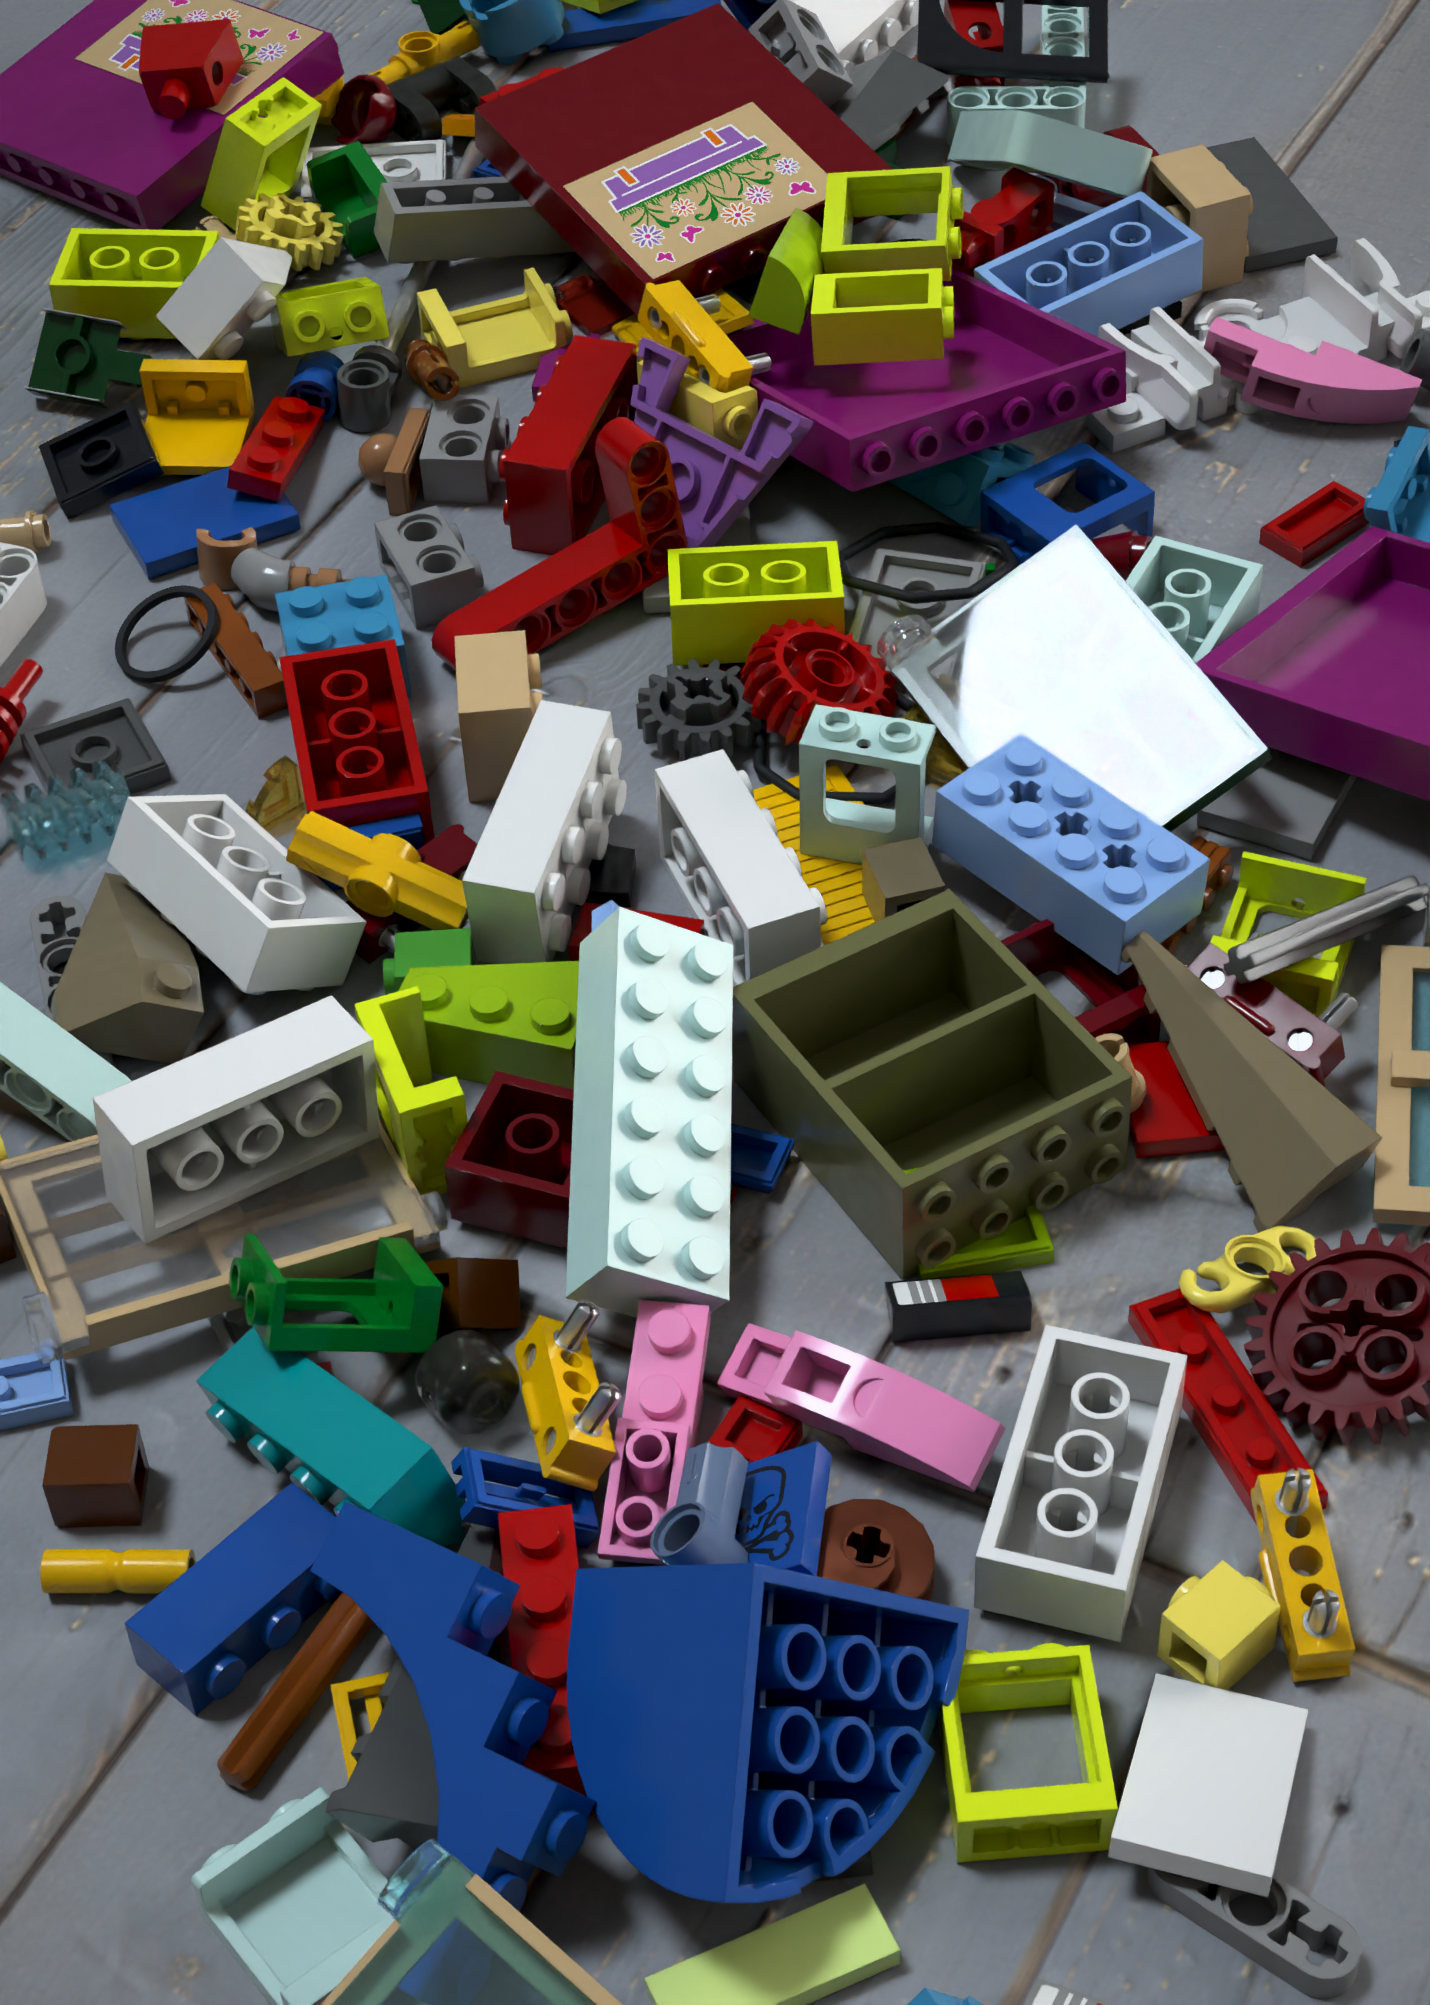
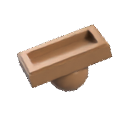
(395, 461)

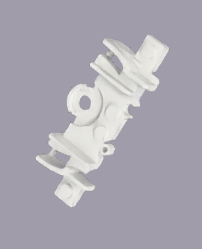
(1178, 379)

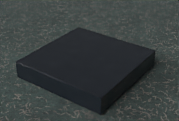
(100, 459)

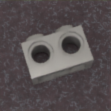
(803, 48)
(463, 449)
(427, 565)

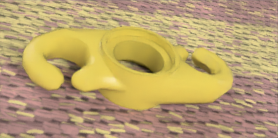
(1237, 1285)

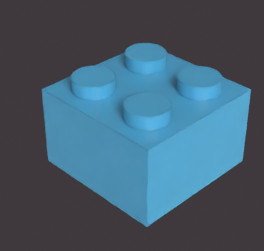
(340, 617)

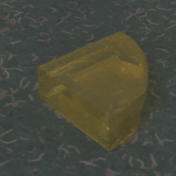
(280, 795)

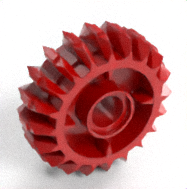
(809, 666)

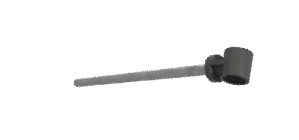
(375, 370)

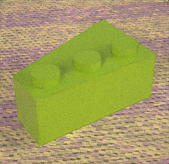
(500, 1019)

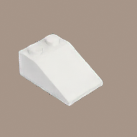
(225, 297)

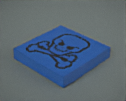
(785, 1508)

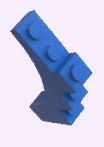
(479, 1712)

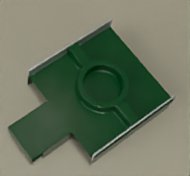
(79, 359)

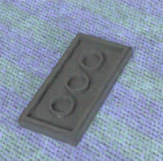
(1282, 221)

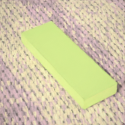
(786, 1960)

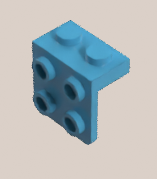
(957, 483)
(1403, 493)

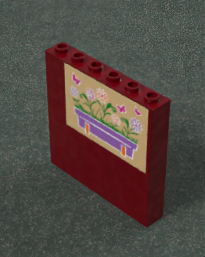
(672, 154)

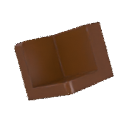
(478, 1293)
(96, 1476)

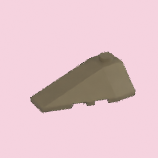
(129, 980)

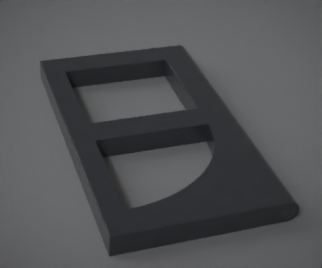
(951, 54)

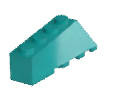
(330, 1439)

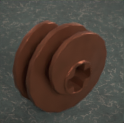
(877, 1548)

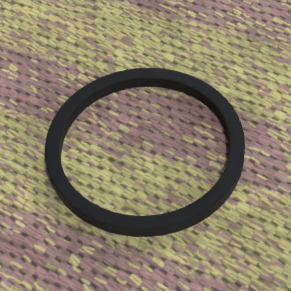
(188, 661)

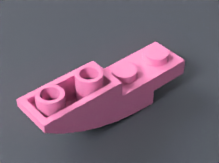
(1318, 387)
(863, 1403)
(655, 1427)

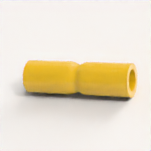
(107, 1571)

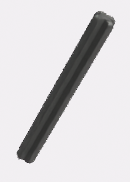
(1325, 929)

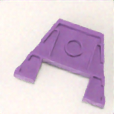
(710, 475)

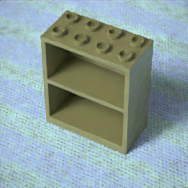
(935, 1057)

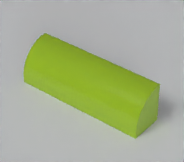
(789, 275)

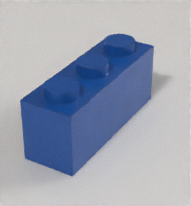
(235, 1602)

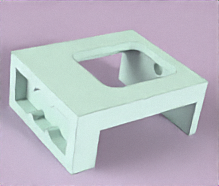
(844, 828)

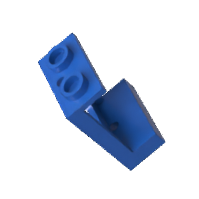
(1032, 520)

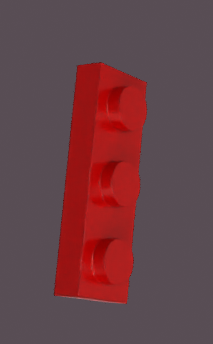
(276, 448)

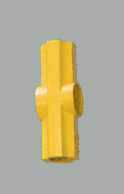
(379, 873)

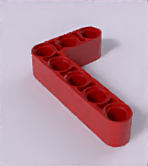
(597, 568)

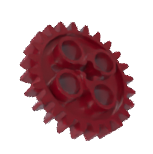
(1355, 1333)

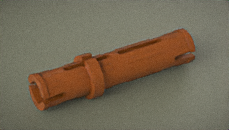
(431, 369)

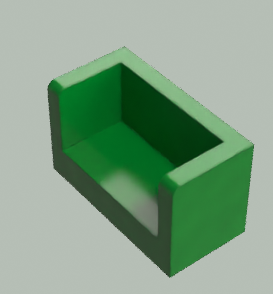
(349, 187)

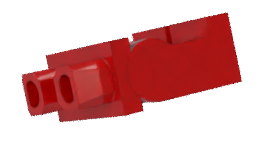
(1005, 220)

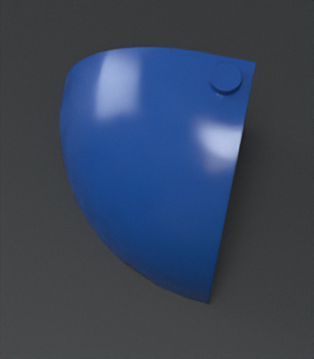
(752, 1719)

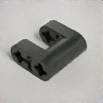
(425, 92)

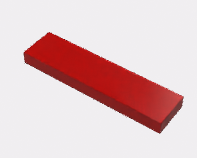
(1220, 1394)

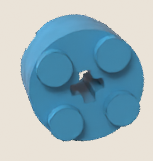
(514, 26)

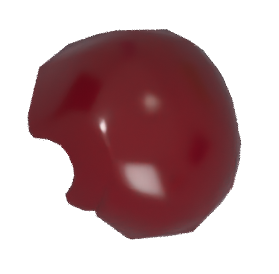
(365, 111)

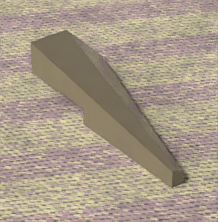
(1273, 1118)

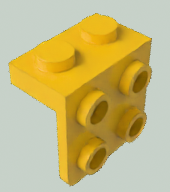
(197, 412)

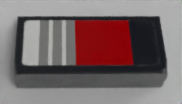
(958, 1306)

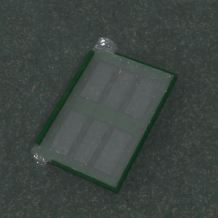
(1084, 674)

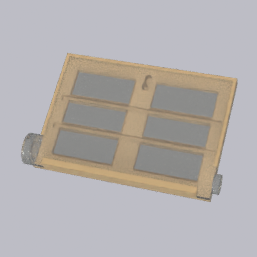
(110, 1287)

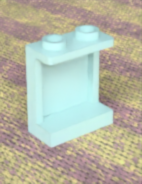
(294, 1902)

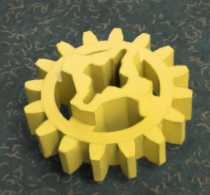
(292, 227)

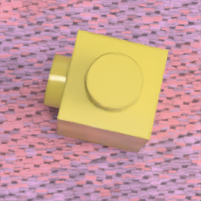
(1218, 1627)

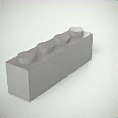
(460, 221)

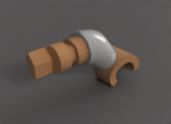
(255, 572)

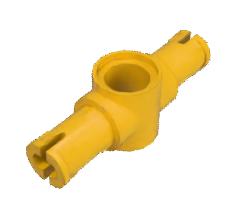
(425, 49)

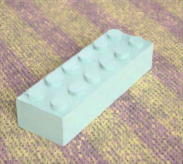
(651, 1117)

